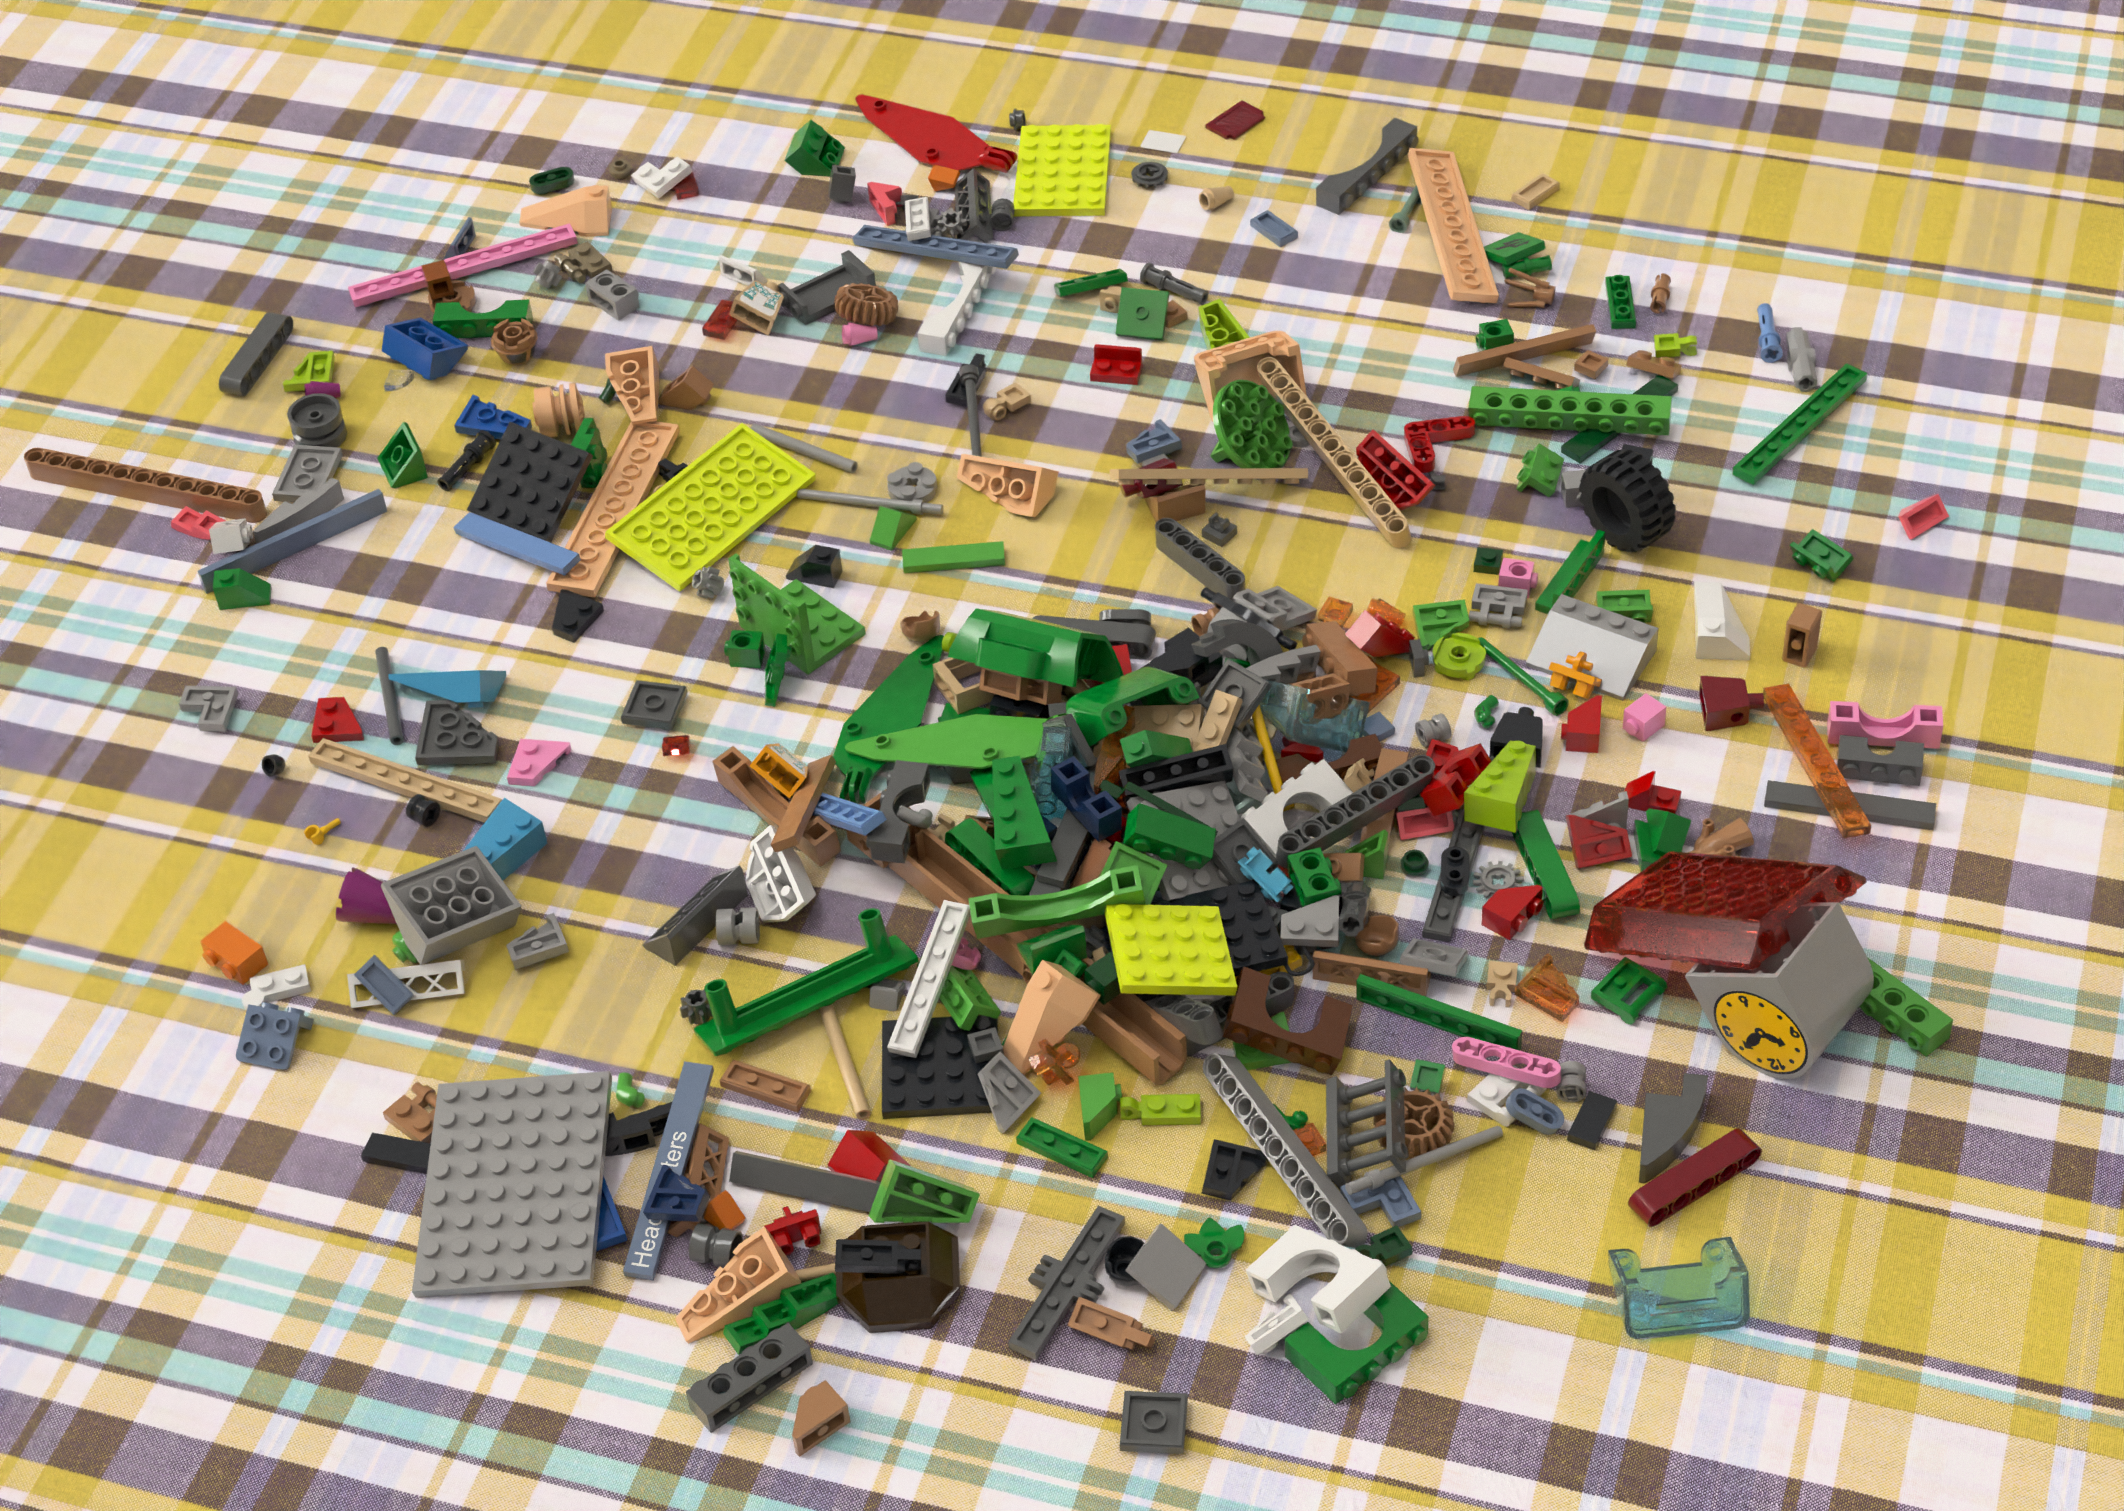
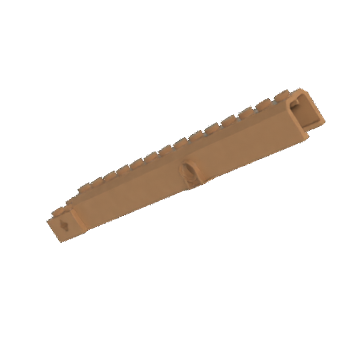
(1122, 1023)

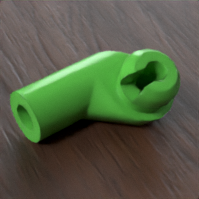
(626, 1093)

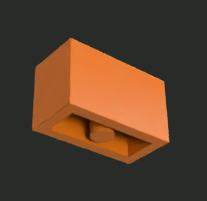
(233, 953)

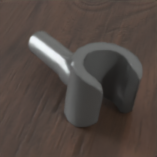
(1438, 480)

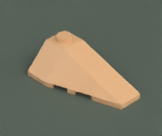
(1015, 486)

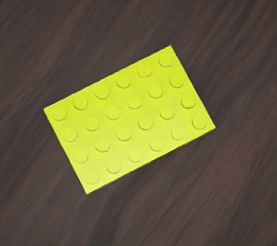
(1062, 170)

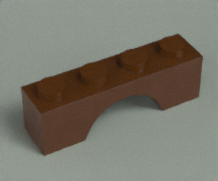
(1363, 747)

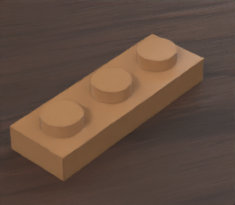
(1540, 374)

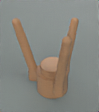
(1542, 291)

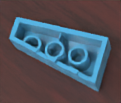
(509, 838)

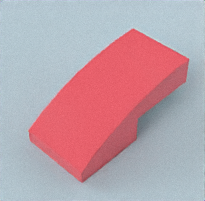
(195, 524)

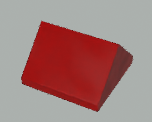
(863, 1155)

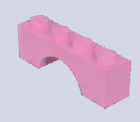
(1918, 725)

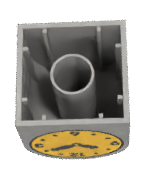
(1795, 1001)

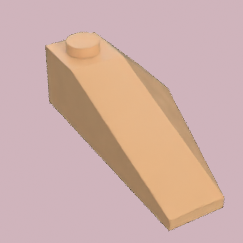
(585, 209)
(636, 382)
(1049, 1010)
(747, 1281)

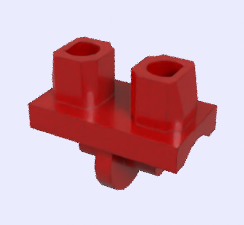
(795, 1228)

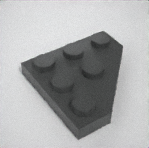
(453, 737)

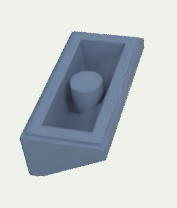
(462, 240)

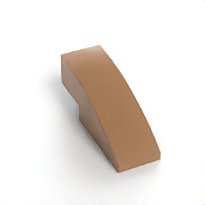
(1020, 687)

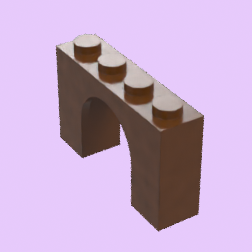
(1252, 1026)

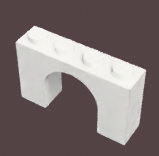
(1316, 787)
(1304, 1253)

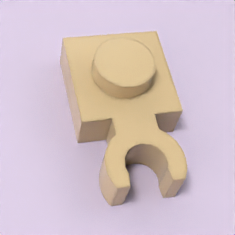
(1358, 776)
(1501, 981)

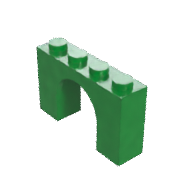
(1342, 1371)

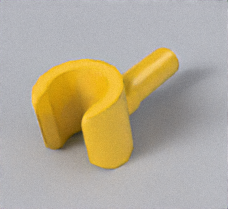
(317, 834)

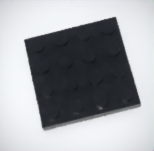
(530, 482)
(1246, 923)
(941, 1076)

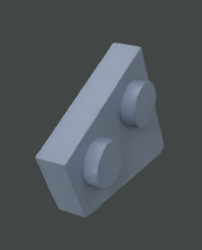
(1153, 443)

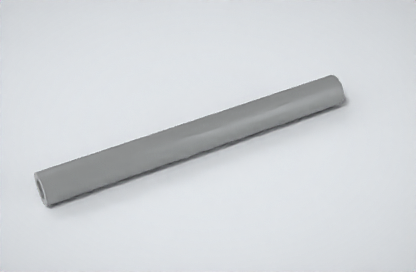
(806, 449)

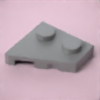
(1613, 813)
(1312, 924)
(1006, 1091)

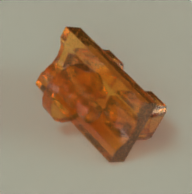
(1052, 1062)

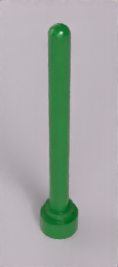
(1554, 701)

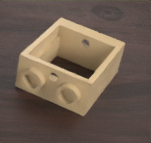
(946, 679)

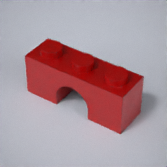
(1448, 786)

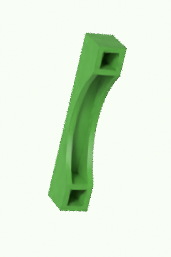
(1005, 913)

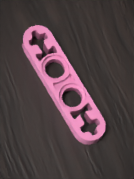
(1539, 1070)

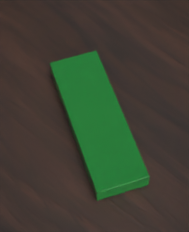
(1090, 282)
(1062, 1147)

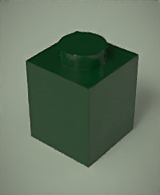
(1103, 978)

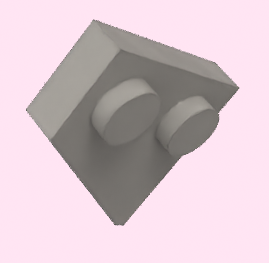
(538, 944)

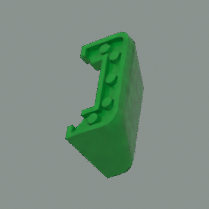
(1101, 709)

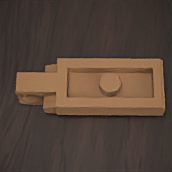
(1109, 1325)

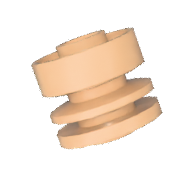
(557, 410)

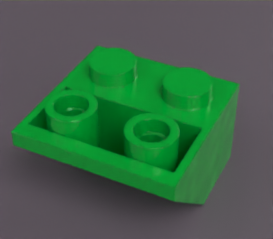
(814, 151)

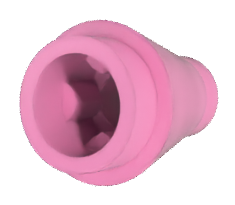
(858, 333)

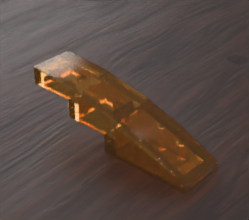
(1111, 755)

